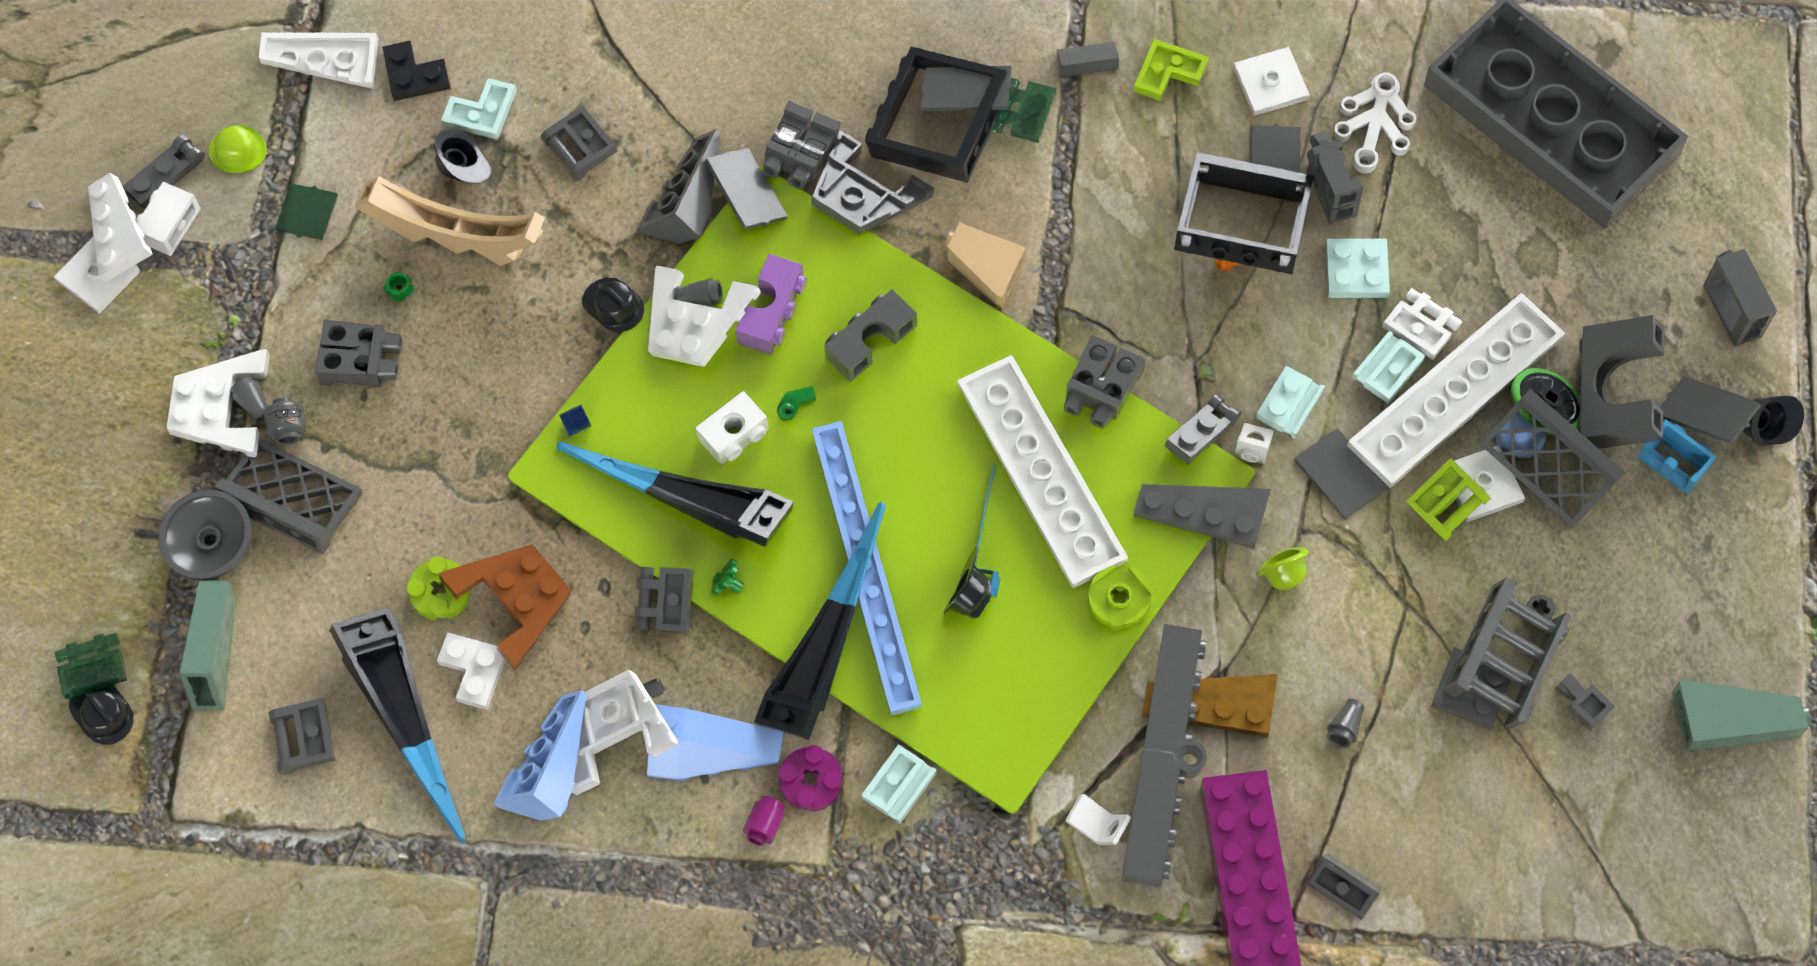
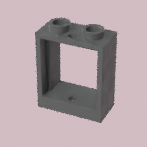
(1739, 297)

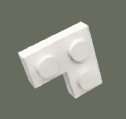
(481, 667)

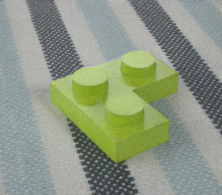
(1168, 62)

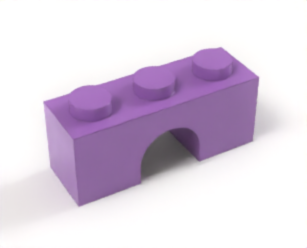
(764, 326)

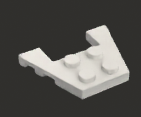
(690, 330)
(204, 401)
(612, 714)

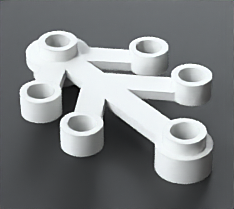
(1376, 118)

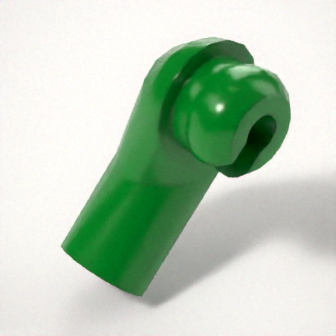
(792, 401)

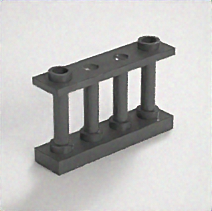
(1477, 652)

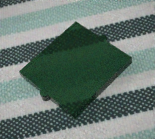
(306, 211)

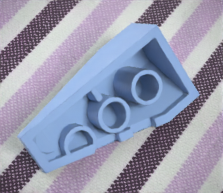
(712, 745)
(548, 772)

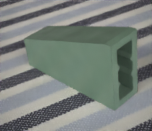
(209, 645)
(1736, 716)

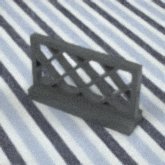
(1571, 438)
(280, 518)

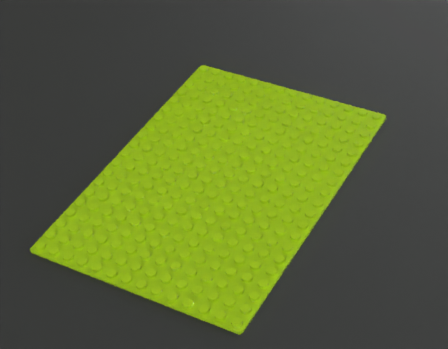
(991, 688)

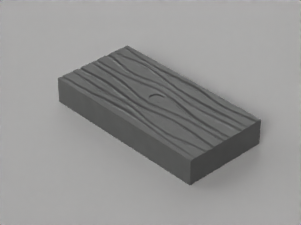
(1555, 111)

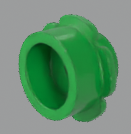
(395, 280)

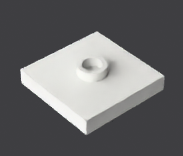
(1271, 81)
(82, 279)
(1493, 479)

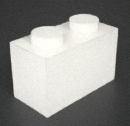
(167, 217)

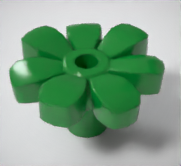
(727, 579)

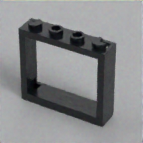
(952, 167)
(1252, 179)

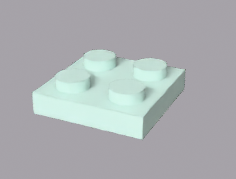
(1357, 268)

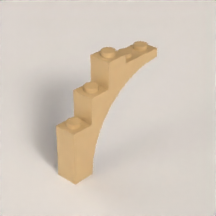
(418, 218)

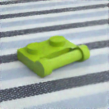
(1441, 492)

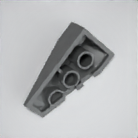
(687, 196)

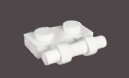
(1417, 329)

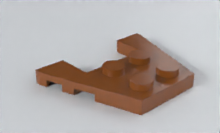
(523, 586)

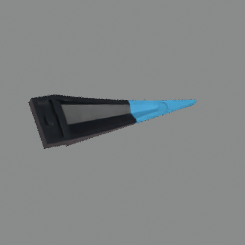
(726, 507)
(381, 667)
(807, 677)

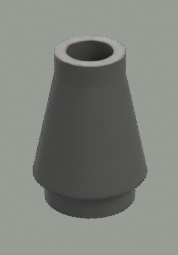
(704, 292)
(250, 398)
(1345, 725)

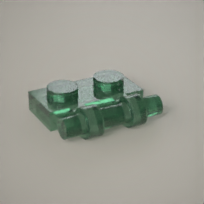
(1032, 113)
(92, 672)

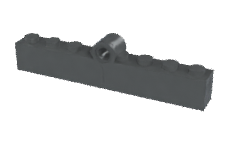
(1162, 756)

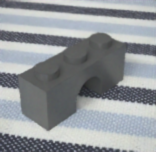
(886, 316)

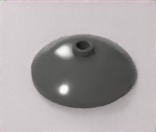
(196, 520)

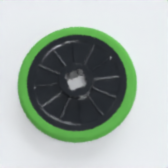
(1552, 389)

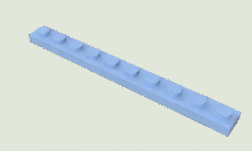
(874, 594)

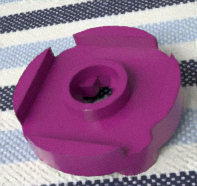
(812, 760)

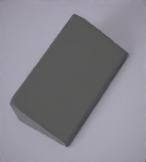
(1088, 59)
(1344, 885)

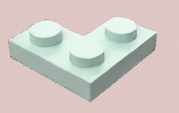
(481, 117)

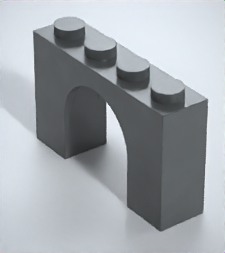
(1602, 352)

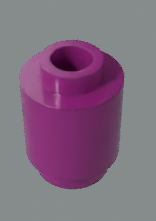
(764, 821)

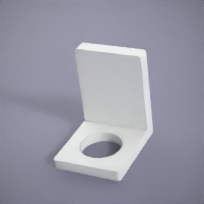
(1253, 449)
(1096, 821)

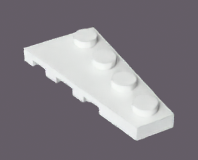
(326, 55)
(115, 232)

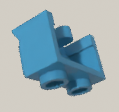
(1677, 440)

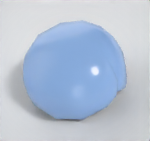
(1522, 441)

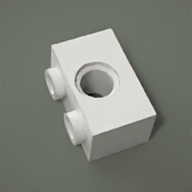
(739, 413)

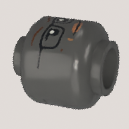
(285, 421)

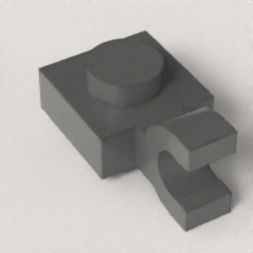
(1588, 705)

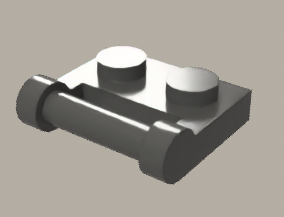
(586, 136)
(311, 731)

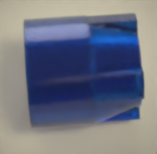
(575, 420)

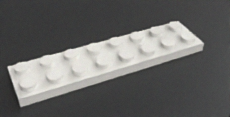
(1455, 390)
(1042, 471)

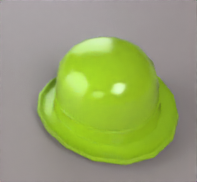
(237, 149)
(1285, 568)

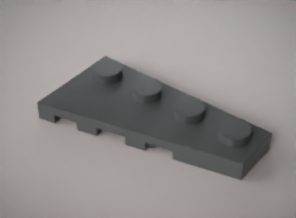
(1211, 511)

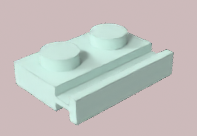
(1388, 367)
(1290, 402)
(899, 784)

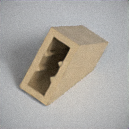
(986, 261)

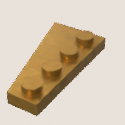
(1231, 703)

